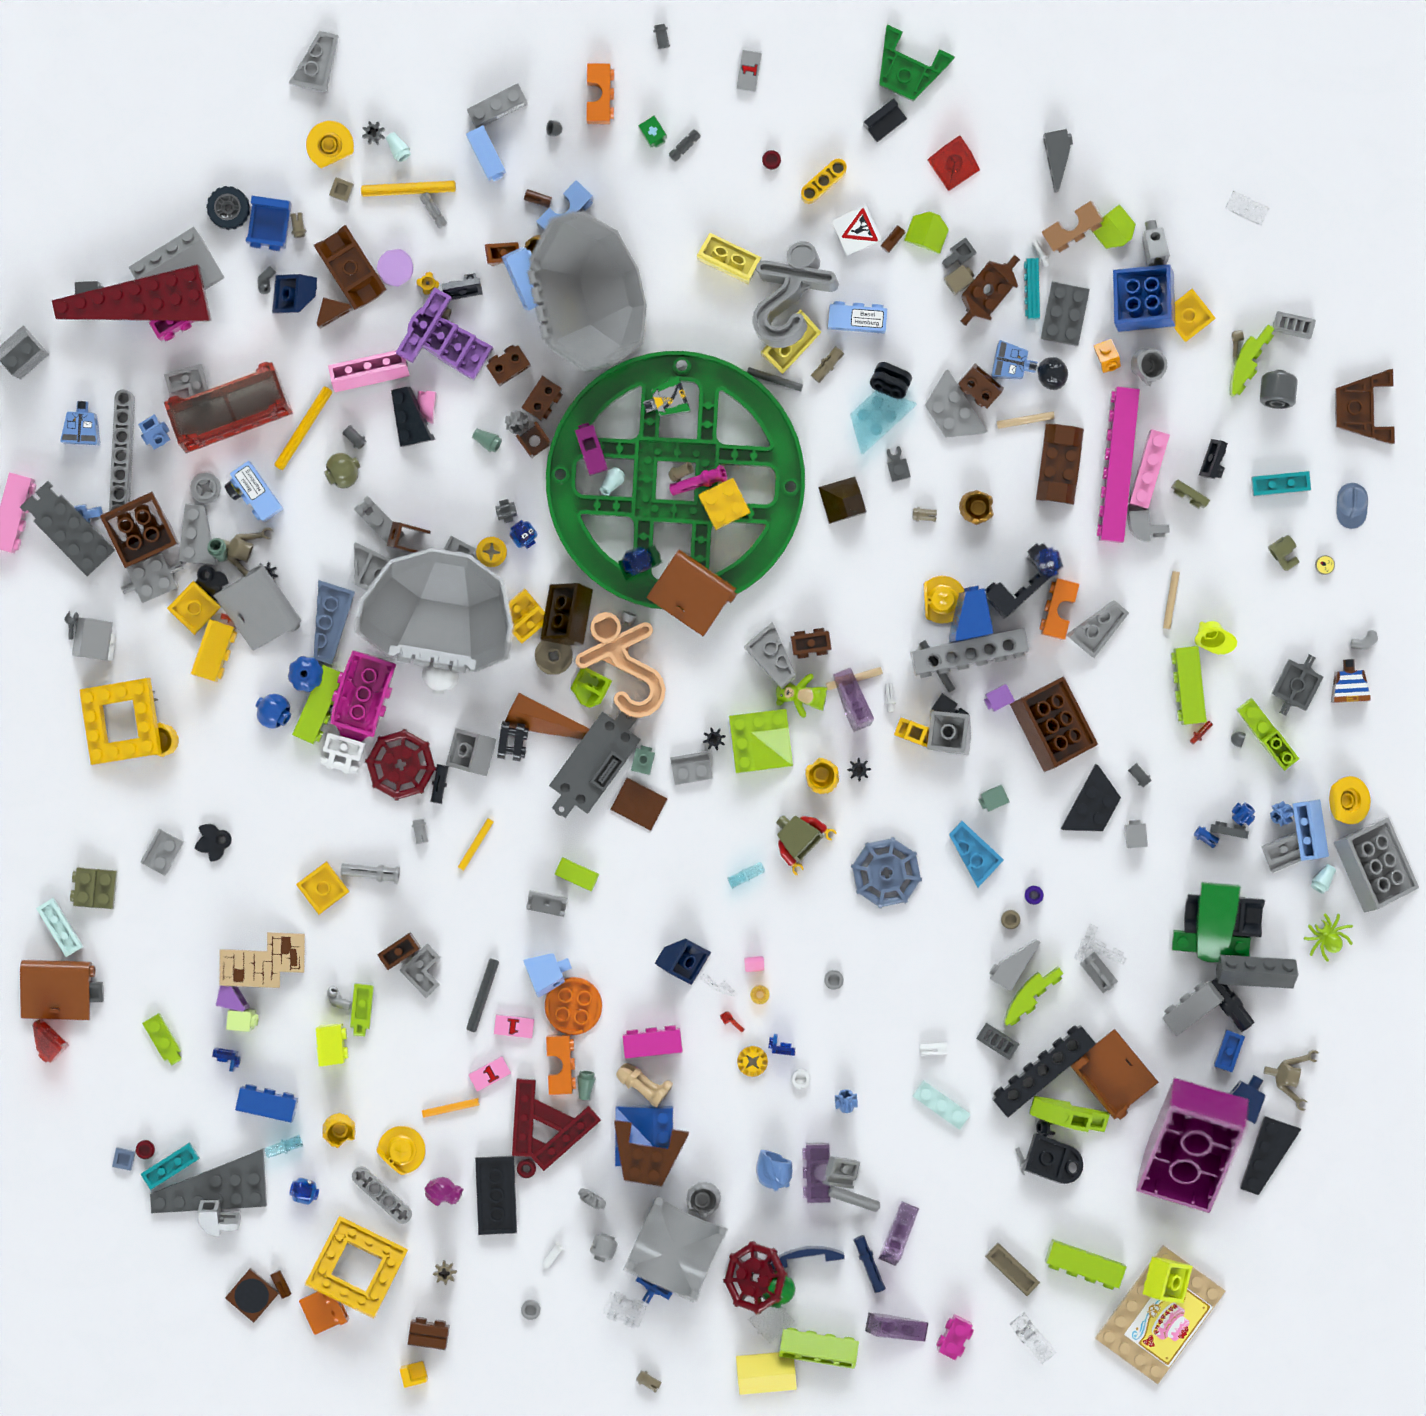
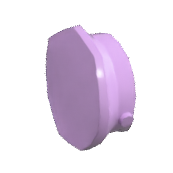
(395, 267)

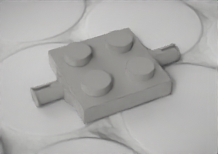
(152, 577)

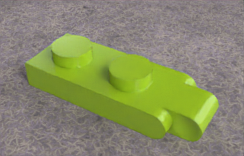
(361, 1008)
(163, 1039)

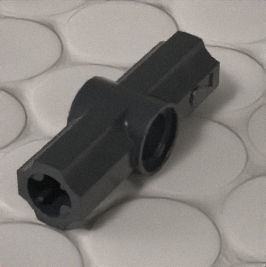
(1233, 1007)

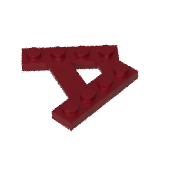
(569, 1128)

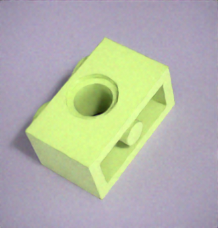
(242, 1020)

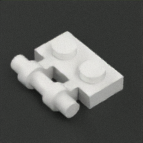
(342, 747)

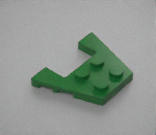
(904, 74)

